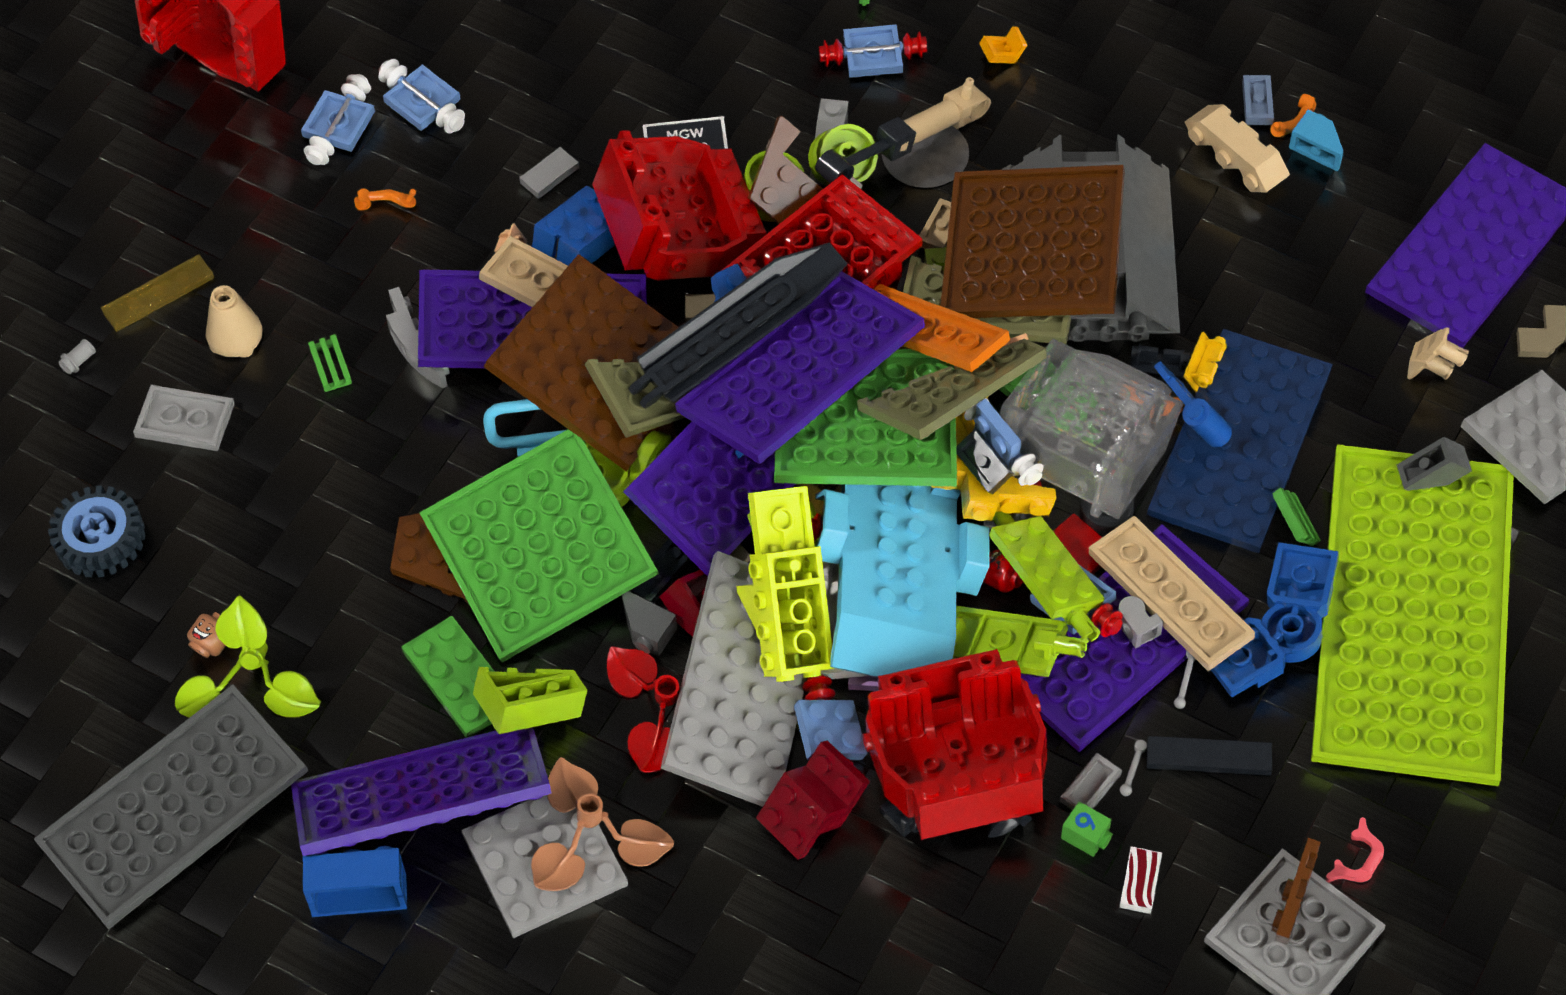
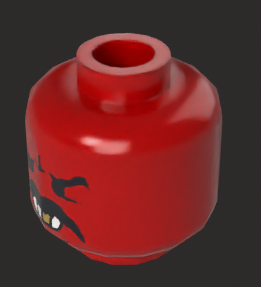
(1001, 573)

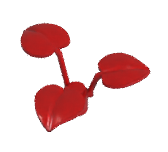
(628, 674)

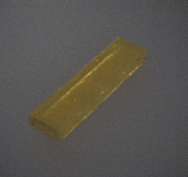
(157, 293)

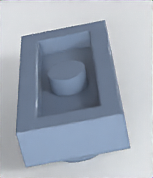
(1258, 99)

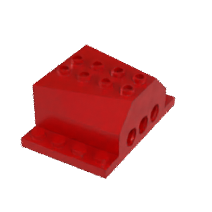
(849, 220)

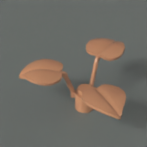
(571, 787)

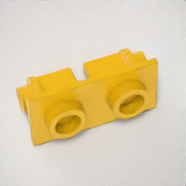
(1203, 361)

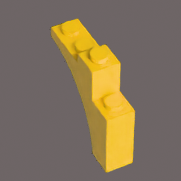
(1008, 499)

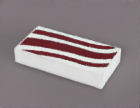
(1140, 880)

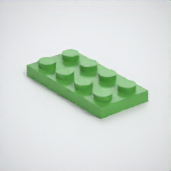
(449, 668)

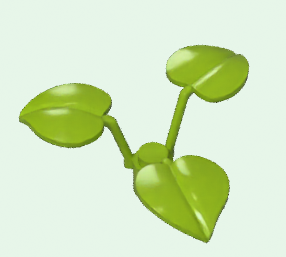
(243, 627)

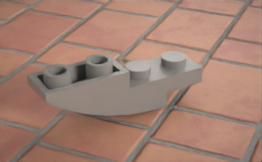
(405, 335)

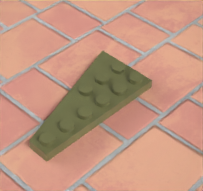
(927, 281)
(613, 383)
(947, 393)

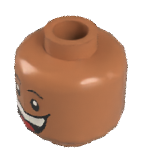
(204, 637)

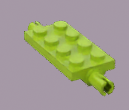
(1048, 571)
(1023, 638)

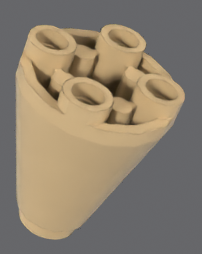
(231, 324)

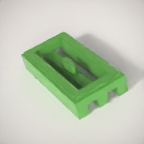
(324, 345)
(1296, 517)

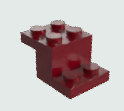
(812, 799)

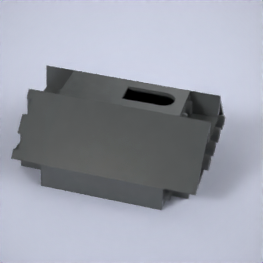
(1146, 260)

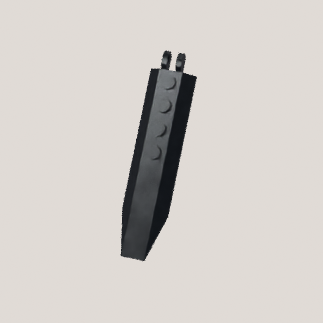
(735, 322)

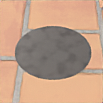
(931, 160)

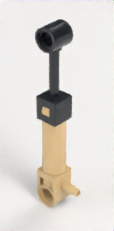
(898, 135)

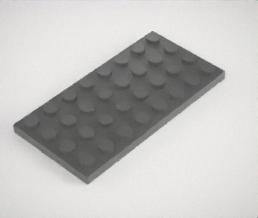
(170, 806)

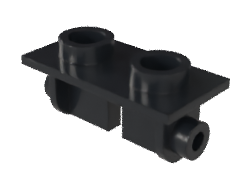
(1146, 357)

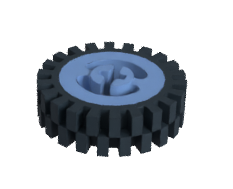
(90, 516)

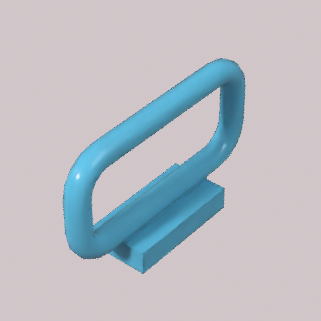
(523, 442)

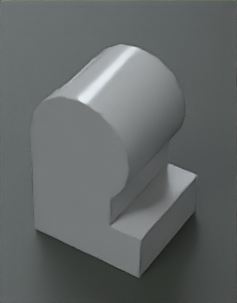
(1137, 623)

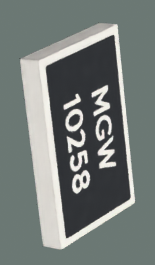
(704, 130)

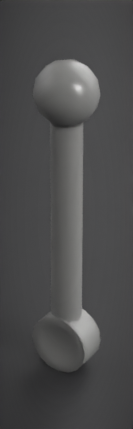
(1180, 702)
(1140, 747)

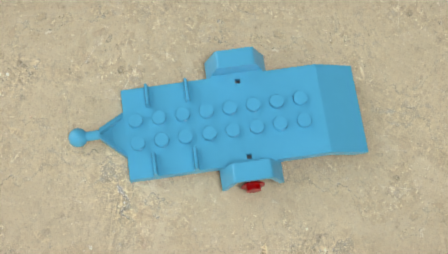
(897, 573)

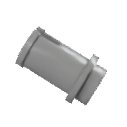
(71, 361)

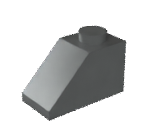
(1434, 465)
(648, 624)

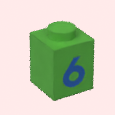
(1087, 829)

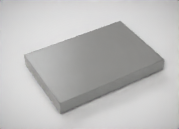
(184, 417)

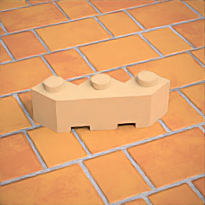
(1237, 147)

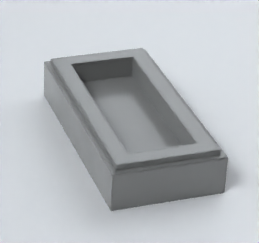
(549, 172)
(1091, 783)

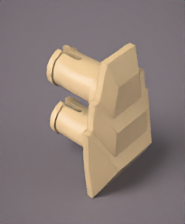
(1426, 355)

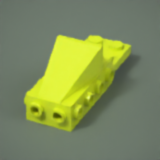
(788, 586)

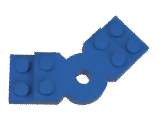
(1297, 599)

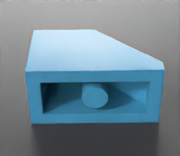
(1317, 140)

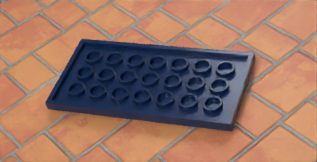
(1269, 405)

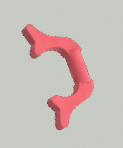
(1374, 858)

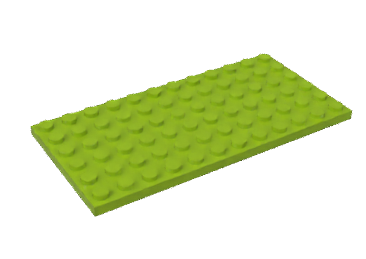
(1415, 621)

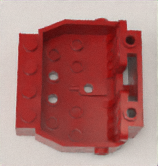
(227, 36)
(675, 206)
(958, 743)

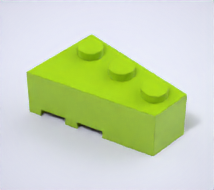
(529, 699)

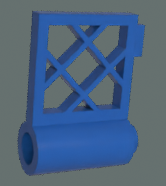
(1198, 412)

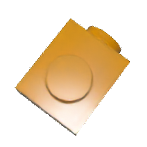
(1004, 49)

